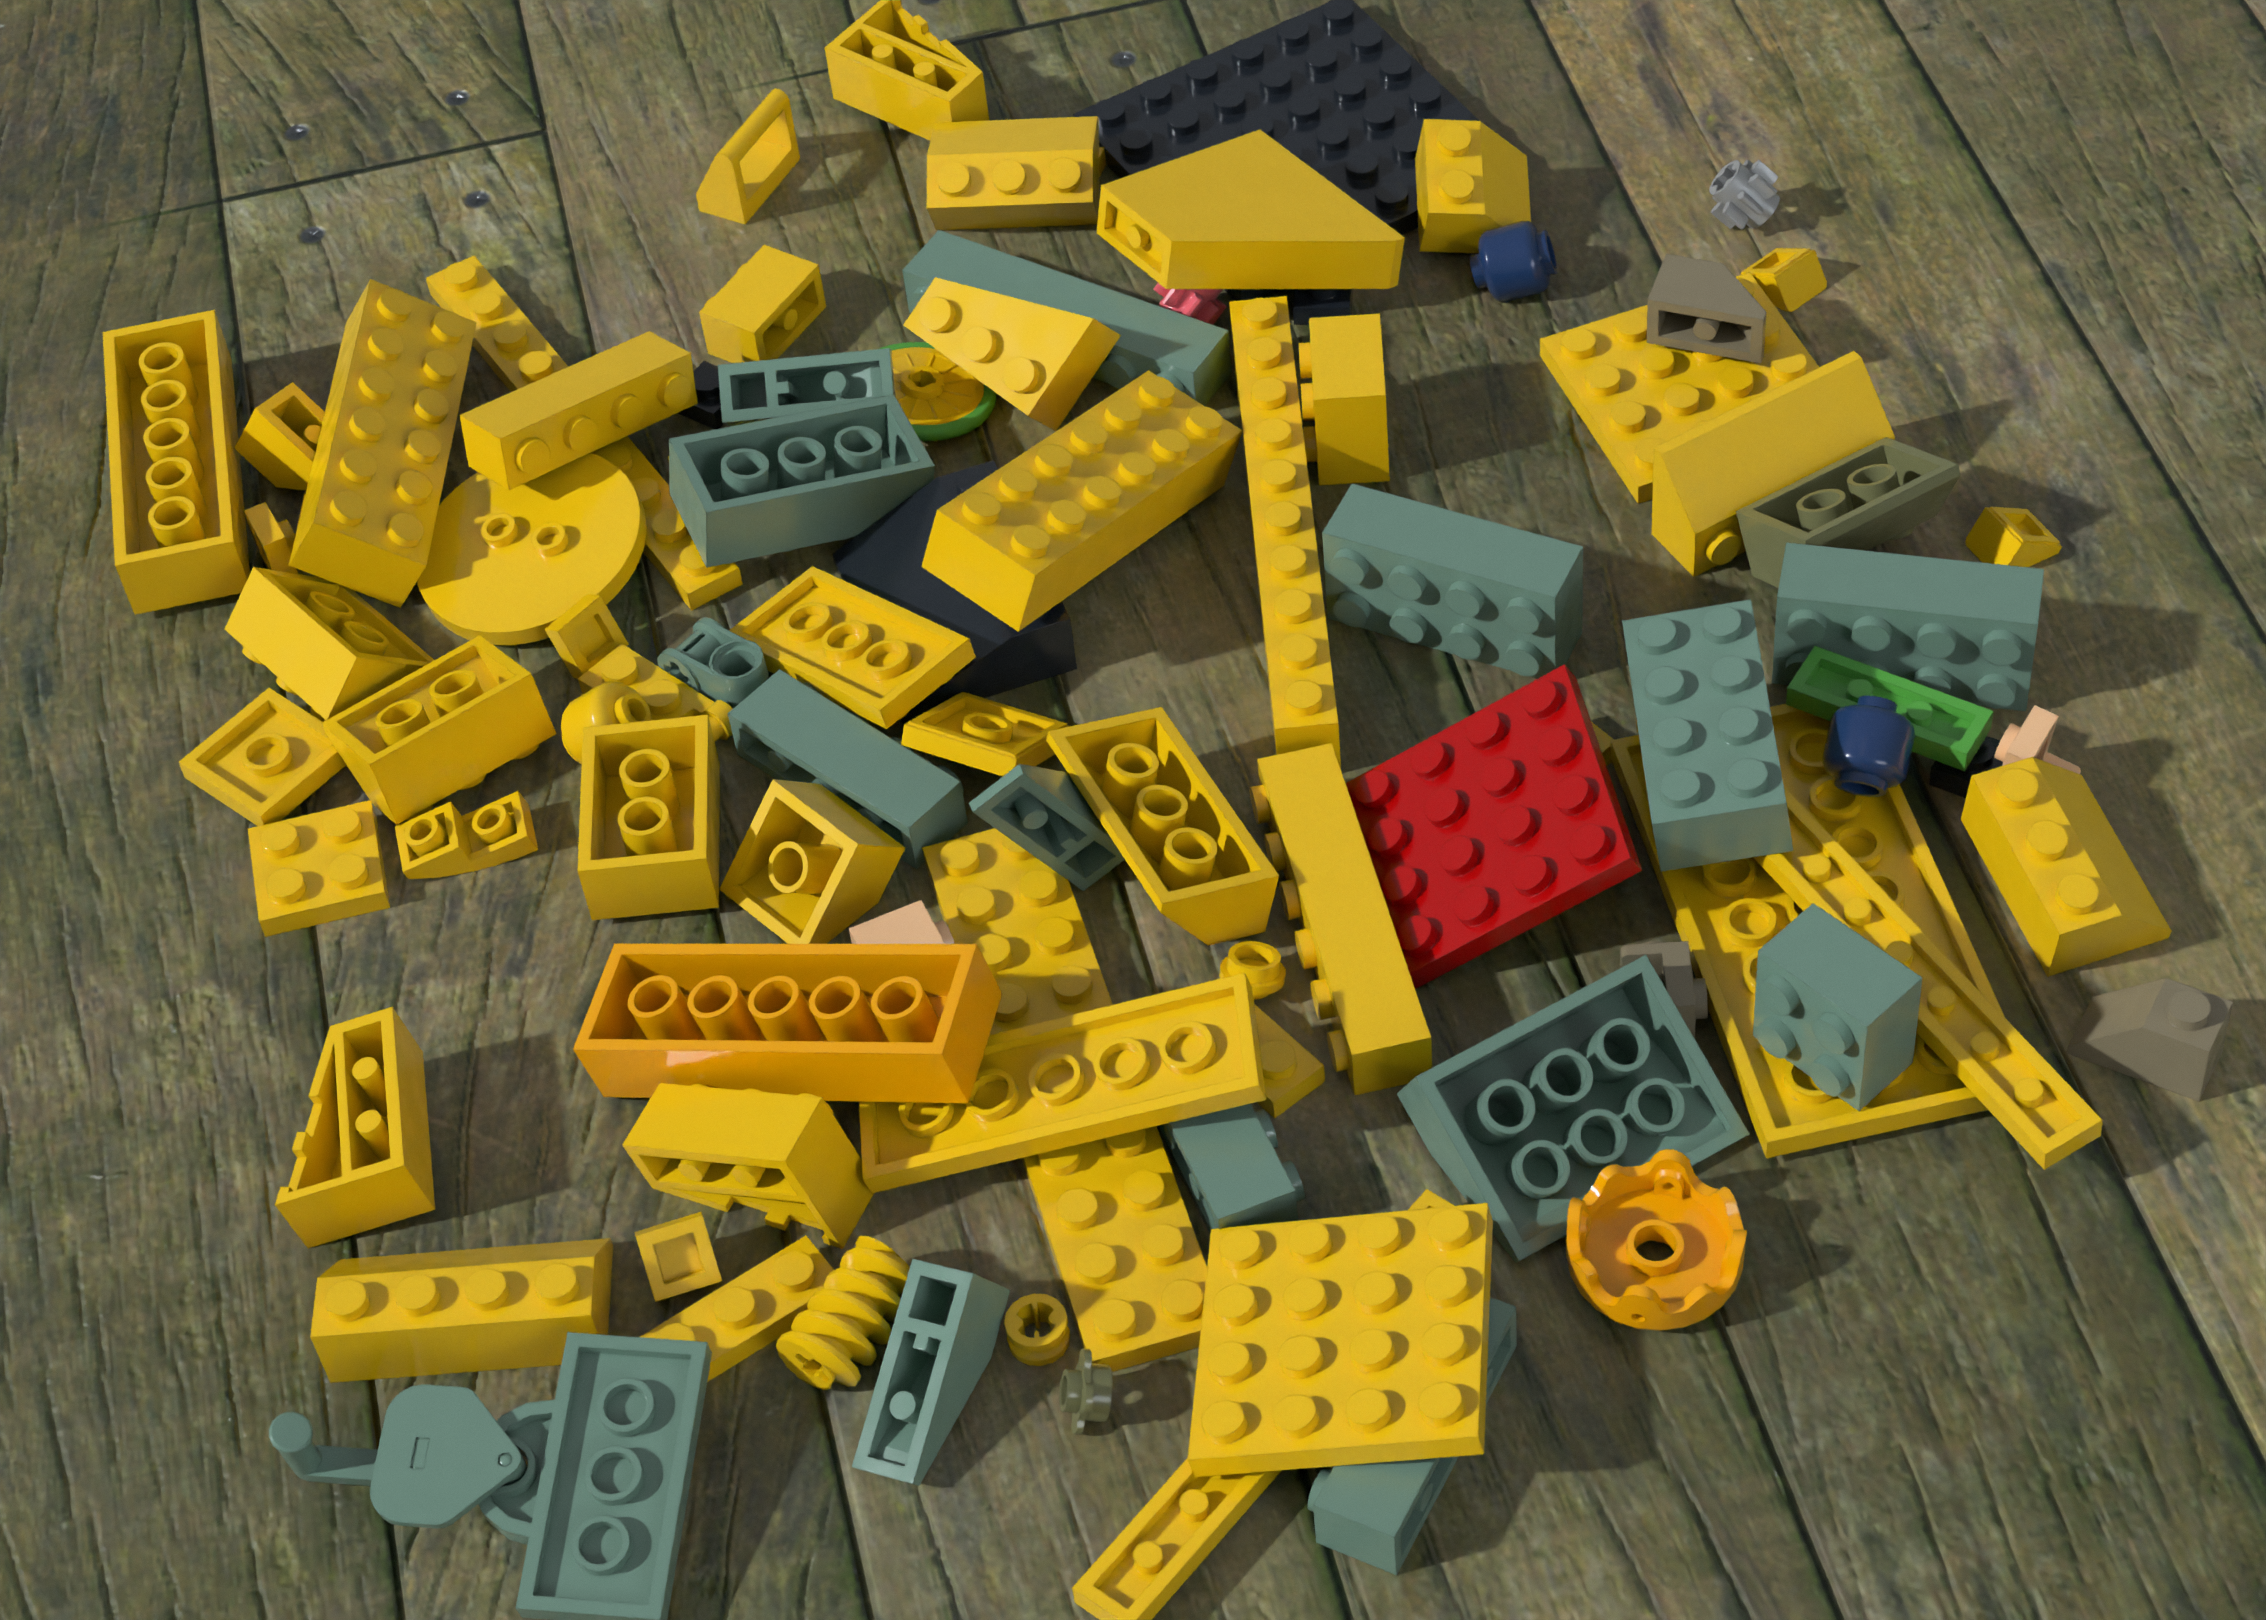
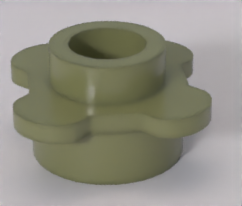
(1086, 1392)

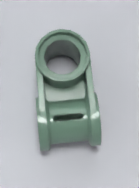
(716, 663)

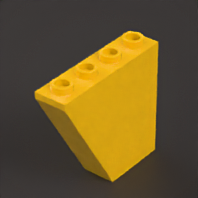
(1247, 221)

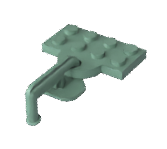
(599, 1483)

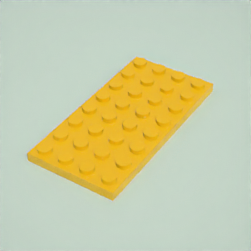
(1738, 908)

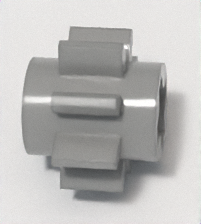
(1744, 194)

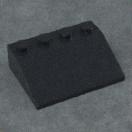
(888, 564)

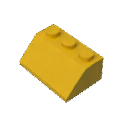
(1013, 173)
(320, 640)
(440, 729)
(2059, 865)

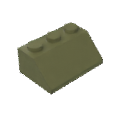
(1848, 504)

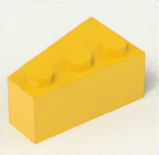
(903, 72)
(1015, 347)
(365, 1137)
(754, 1151)

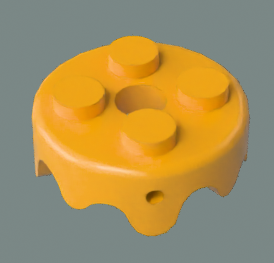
(1663, 1205)

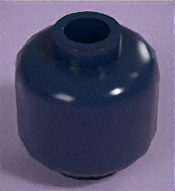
(1514, 261)
(1868, 747)

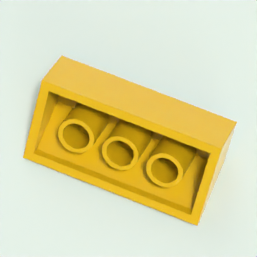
(1755, 452)
(1170, 823)
(459, 1309)

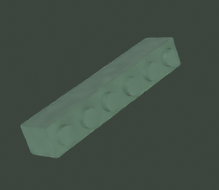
(1152, 338)

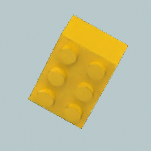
(649, 817)

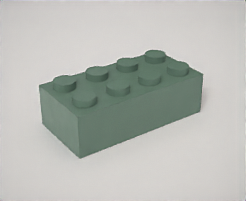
(795, 478)
(1453, 582)
(1916, 617)
(1706, 736)

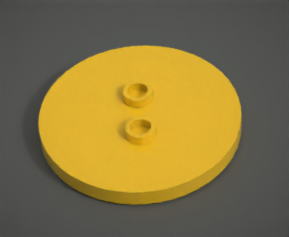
(527, 554)

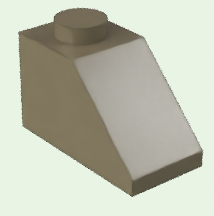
(1704, 311)
(2156, 1034)

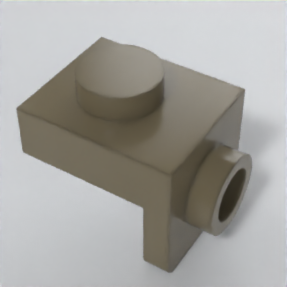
(1674, 969)

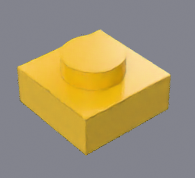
(271, 538)
(585, 634)
(678, 1256)

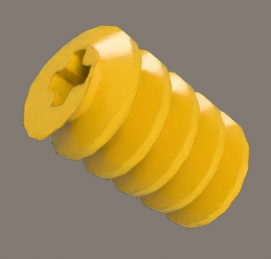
(846, 1316)

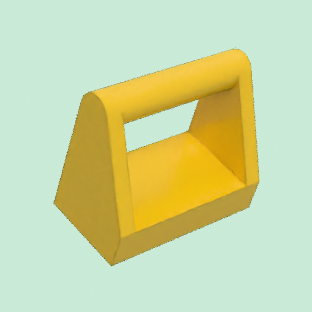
(751, 162)

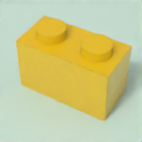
(763, 307)

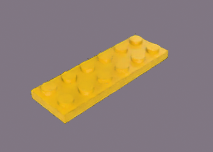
(1077, 1084)

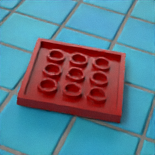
(1493, 826)

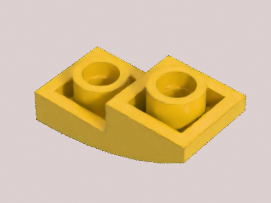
(455, 844)

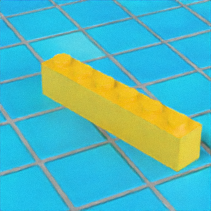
(1343, 920)

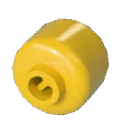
(600, 706)

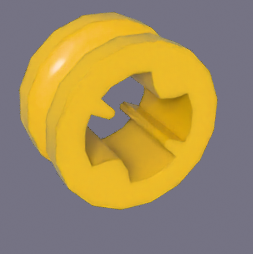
(1037, 1309)

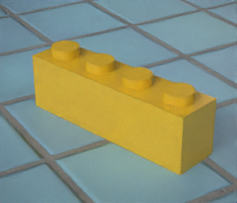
(578, 410)

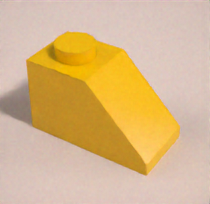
(283, 437)

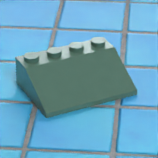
(1565, 1096)

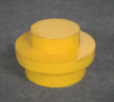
(1259, 963)

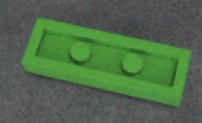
(1943, 724)

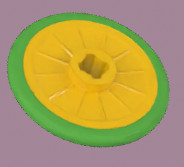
(938, 393)

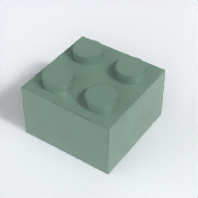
(1836, 1007)

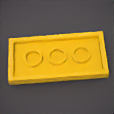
(855, 646)

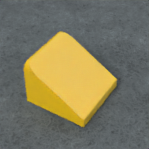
(1789, 276)
(2011, 538)

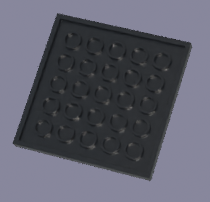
(1317, 85)

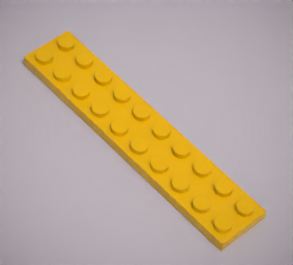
(1107, 1202)

